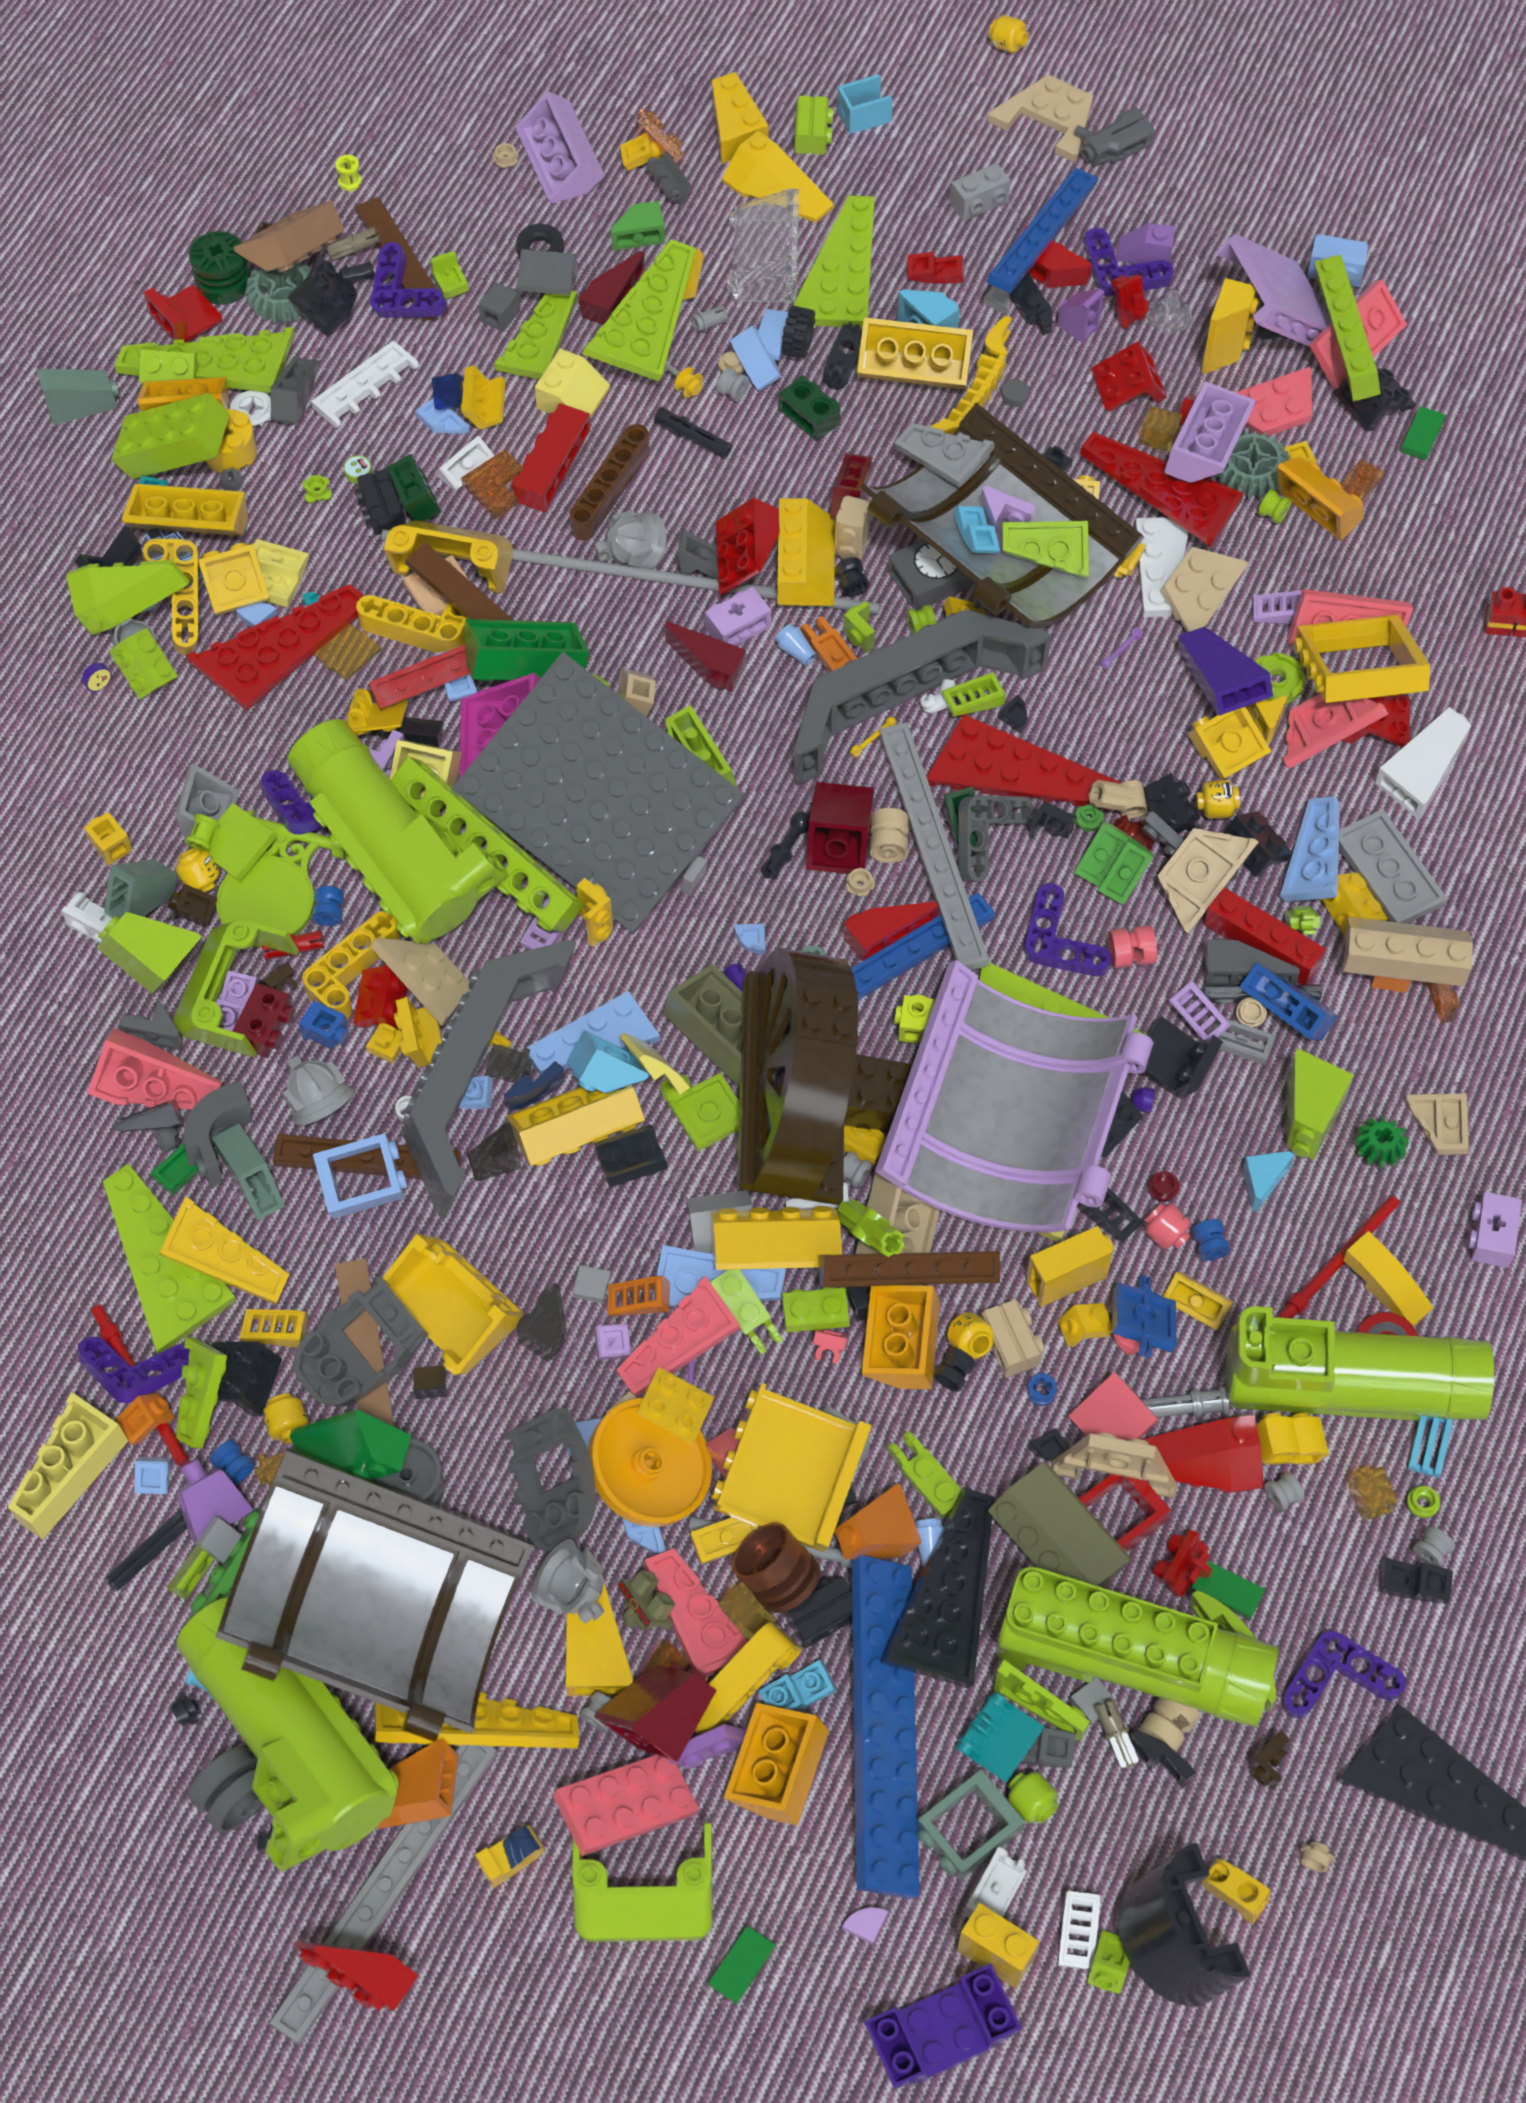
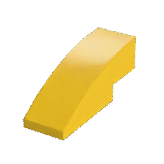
(1387, 1279)

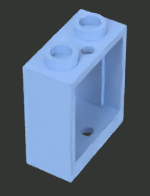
(339, 1208)

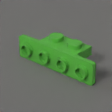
(223, 1576)

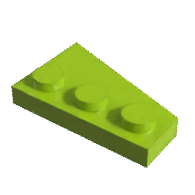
(202, 1384)

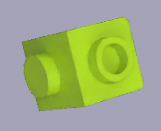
(448, 275)
(858, 629)

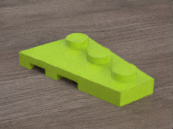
(1050, 544)
(1037, 1700)

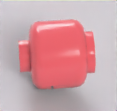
(1167, 1226)

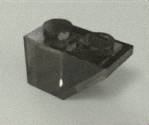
(545, 1327)

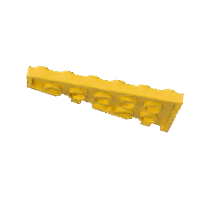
(494, 1726)

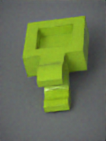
(1303, 918)

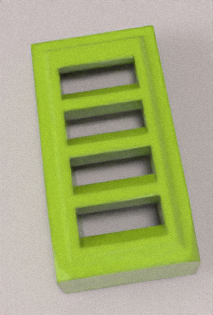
(986, 682)

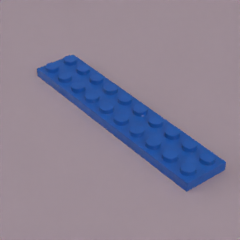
(883, 1734)

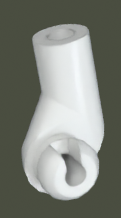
(935, 703)

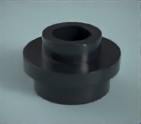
(186, 1710)

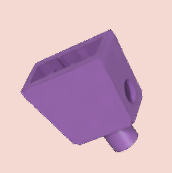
(209, 1496)

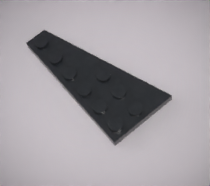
(945, 1611)
(1434, 1781)

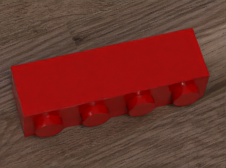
(551, 457)
(1242, 921)

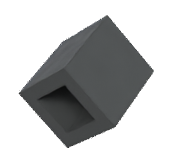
(499, 307)

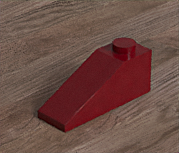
(610, 289)
(852, 474)
(710, 658)

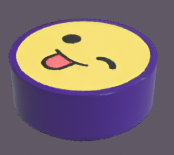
(96, 677)

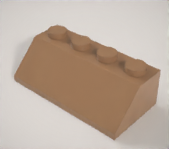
(292, 238)

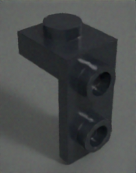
(120, 551)

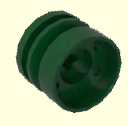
(217, 267)

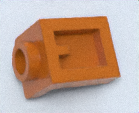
(144, 1416)

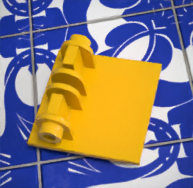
(366, 715)
(675, 1405)

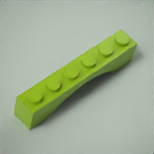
(1348, 327)

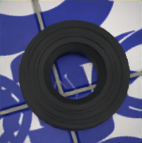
(540, 232)

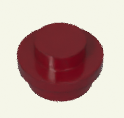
(1164, 1186)

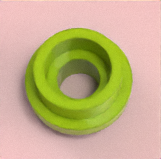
(1427, 1494)

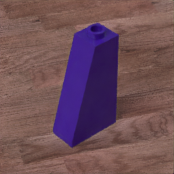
(1223, 671)

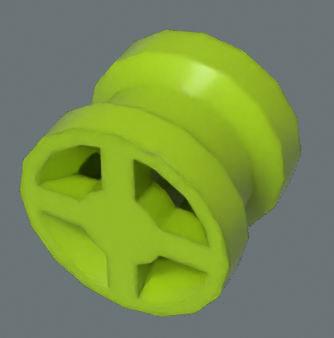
(1274, 506)
(919, 618)

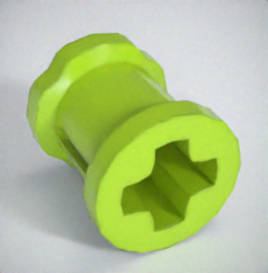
(202, 832)

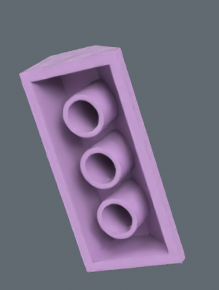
(559, 149)
(1209, 433)

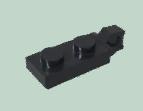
(1032, 305)

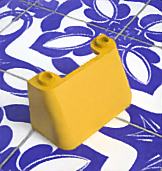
(486, 550)
(452, 1301)

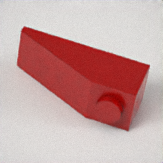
(882, 926)

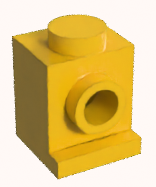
(108, 838)

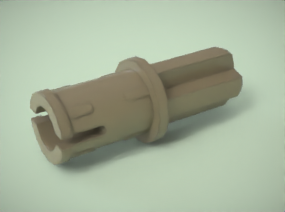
(353, 243)
(1117, 1734)

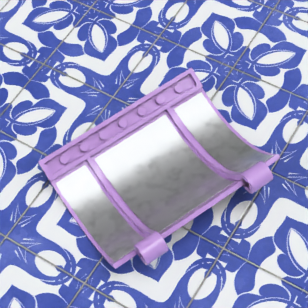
(1009, 1108)

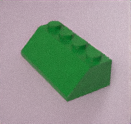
(519, 647)
(354, 1444)

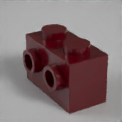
(265, 1018)

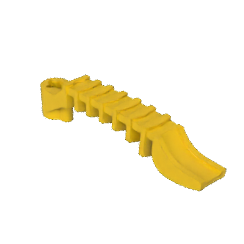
(989, 372)

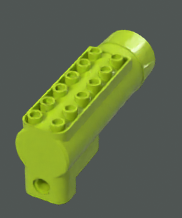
(402, 855)
(1355, 1374)
(1135, 1644)
(312, 1759)

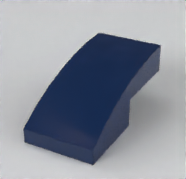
(527, 1092)

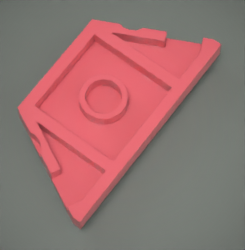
(1281, 403)
(1322, 724)

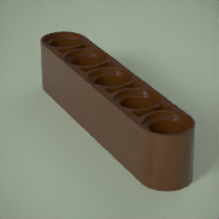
(609, 482)

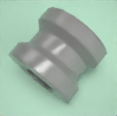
(732, 384)
(856, 1170)
(1284, 1491)
(1434, 1547)
(588, 1713)

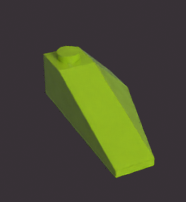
(116, 593)

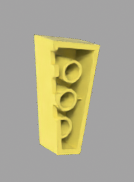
(66, 1466)

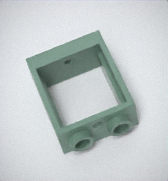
(994, 1802)

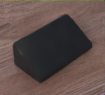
(419, 731)

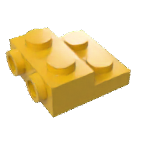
(233, 578)
(1229, 741)

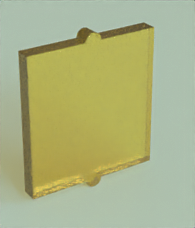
(348, 652)

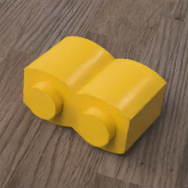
(1292, 1439)

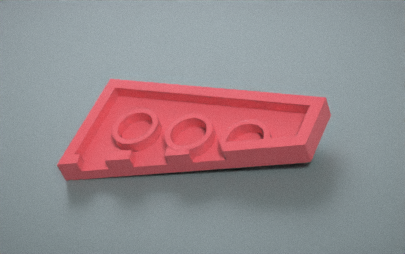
(1330, 607)
(686, 1334)
(698, 1621)

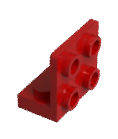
(182, 314)
(1127, 376)
(1392, 727)

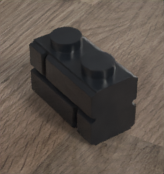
(380, 501)
(822, 1612)

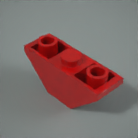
(1060, 267)

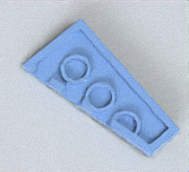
(1315, 855)
(606, 1022)
(687, 1267)

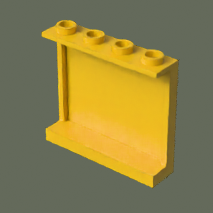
(790, 1467)

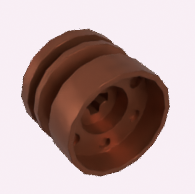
(776, 1567)

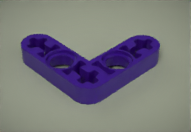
(1142, 269)
(396, 295)
(304, 811)
(1053, 945)
(133, 1378)
(1330, 1663)

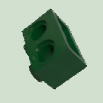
(809, 408)
(414, 488)

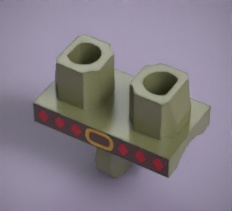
(642, 1605)

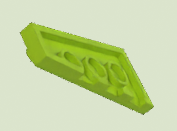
(538, 337)

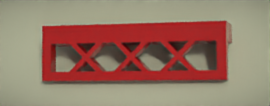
(419, 678)

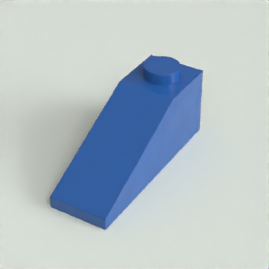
(1289, 1002)

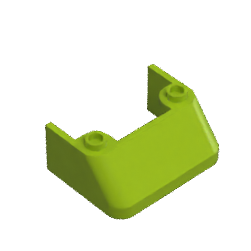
(198, 1013)
(644, 1912)

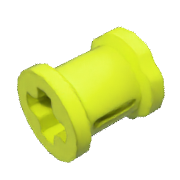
(344, 179)

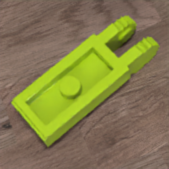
(745, 1306)
(926, 1475)

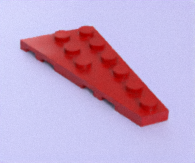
(1197, 506)
(274, 648)
(1010, 766)

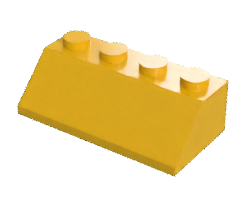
(915, 353)
(186, 510)
(805, 554)
(572, 1121)
(774, 1237)

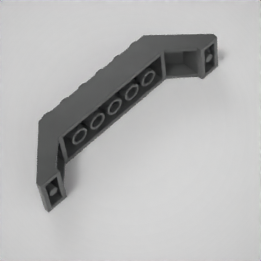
(909, 670)
(460, 1055)

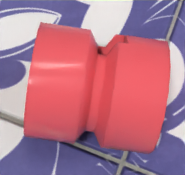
(1132, 946)

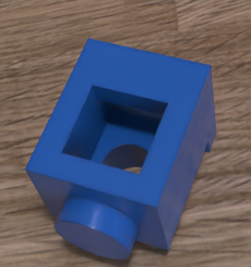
(318, 1019)

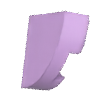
(866, 1923)

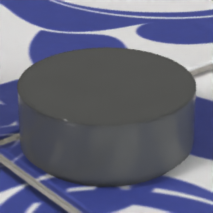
(1015, 393)

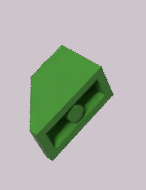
(639, 227)

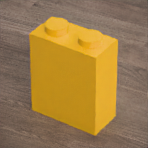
(1069, 1266)
(995, 1940)

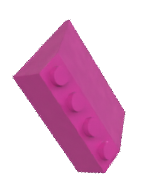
(487, 712)

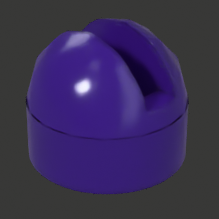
(1143, 1099)

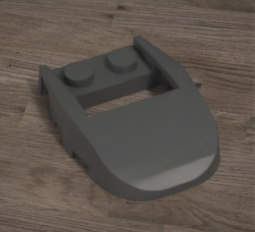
(334, 1367)
(566, 1509)

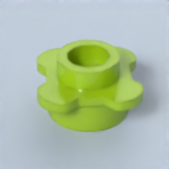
(318, 483)

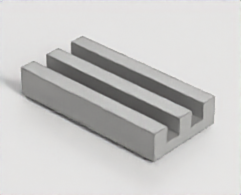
(1243, 1046)

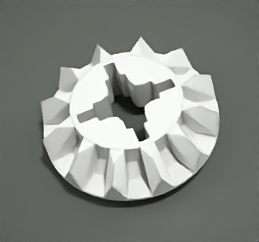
(245, 402)

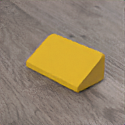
(1198, 1300)

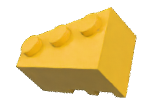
(734, 115)

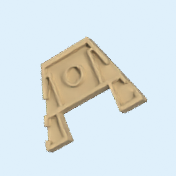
(1052, 104)
(1117, 1457)

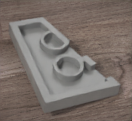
(943, 453)

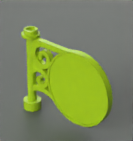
(275, 887)

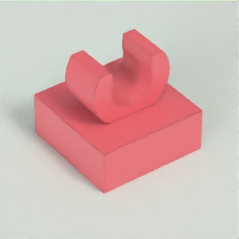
(830, 1340)

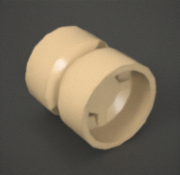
(889, 835)
(1170, 1722)

